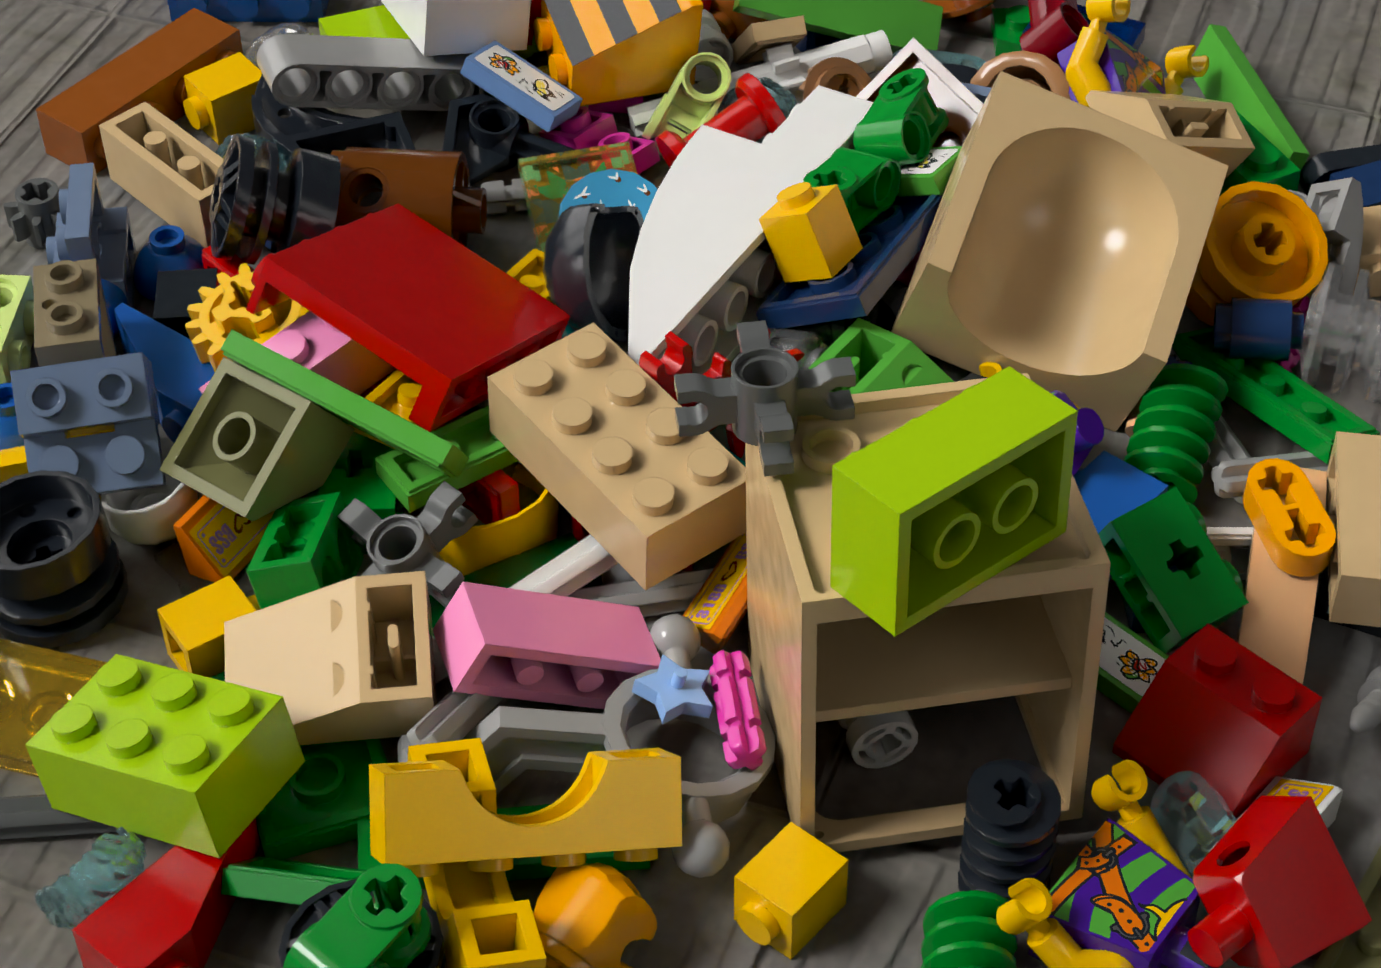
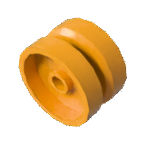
(1258, 247)

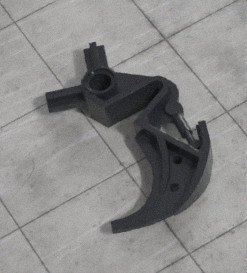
(477, 125)

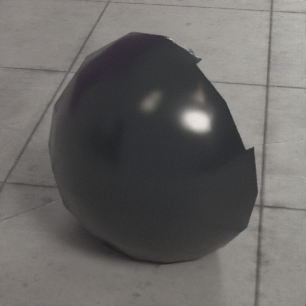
(590, 265)

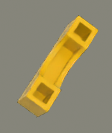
(616, 804)
(473, 908)

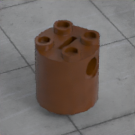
(423, 181)

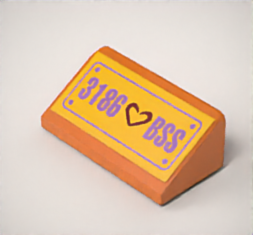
(217, 539)
(722, 598)

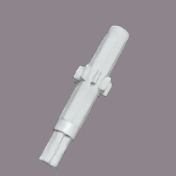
(788, 69)

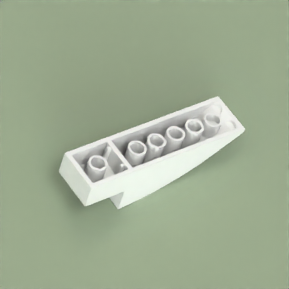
(702, 243)

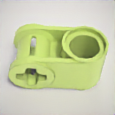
(685, 105)

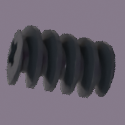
(1008, 827)

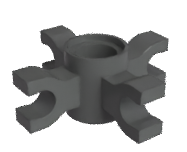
(764, 397)
(413, 543)

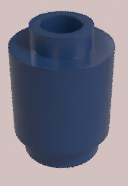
(1257, 329)

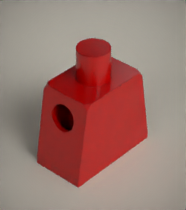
(1274, 889)

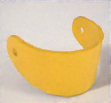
(507, 537)

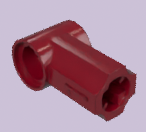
(1053, 27)

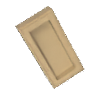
(765, 35)

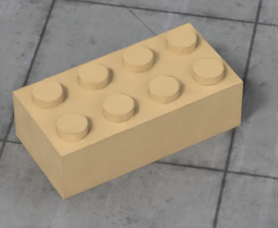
(613, 455)

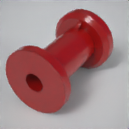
(748, 117)

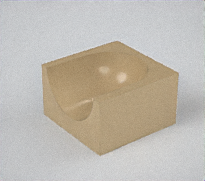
(1062, 249)

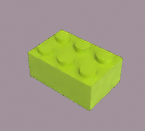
(951, 499)
(167, 754)

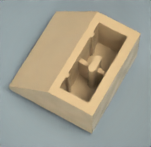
(1191, 122)

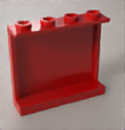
(414, 304)

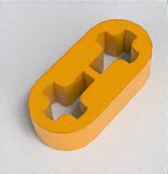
(1300, 512)

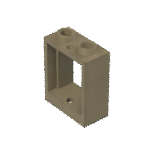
(71, 316)

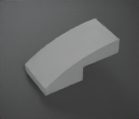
(1341, 217)

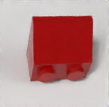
(1220, 716)

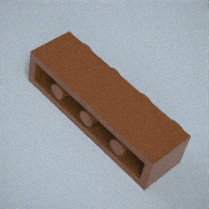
(145, 73)

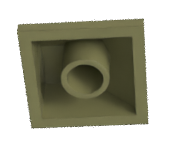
(255, 443)

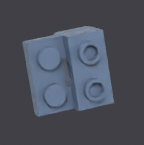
(92, 231)
(85, 396)

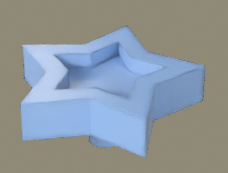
(675, 690)

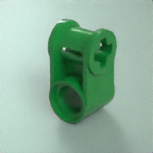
(902, 120)
(864, 179)
(365, 932)

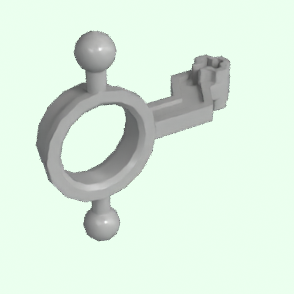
(561, 739)

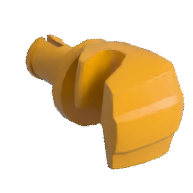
(590, 917)

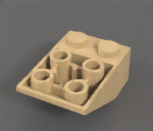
(342, 657)

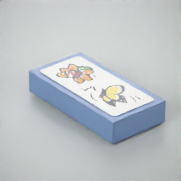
(521, 86)

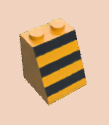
(618, 45)

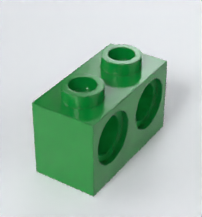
(303, 550)

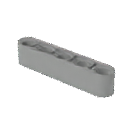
(361, 73)

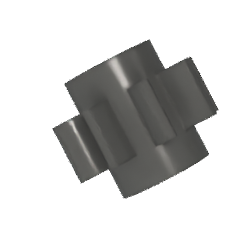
(34, 212)

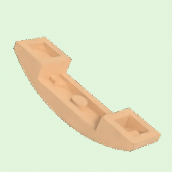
(1280, 605)

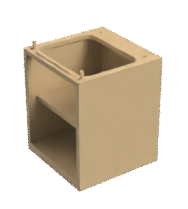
(823, 659)

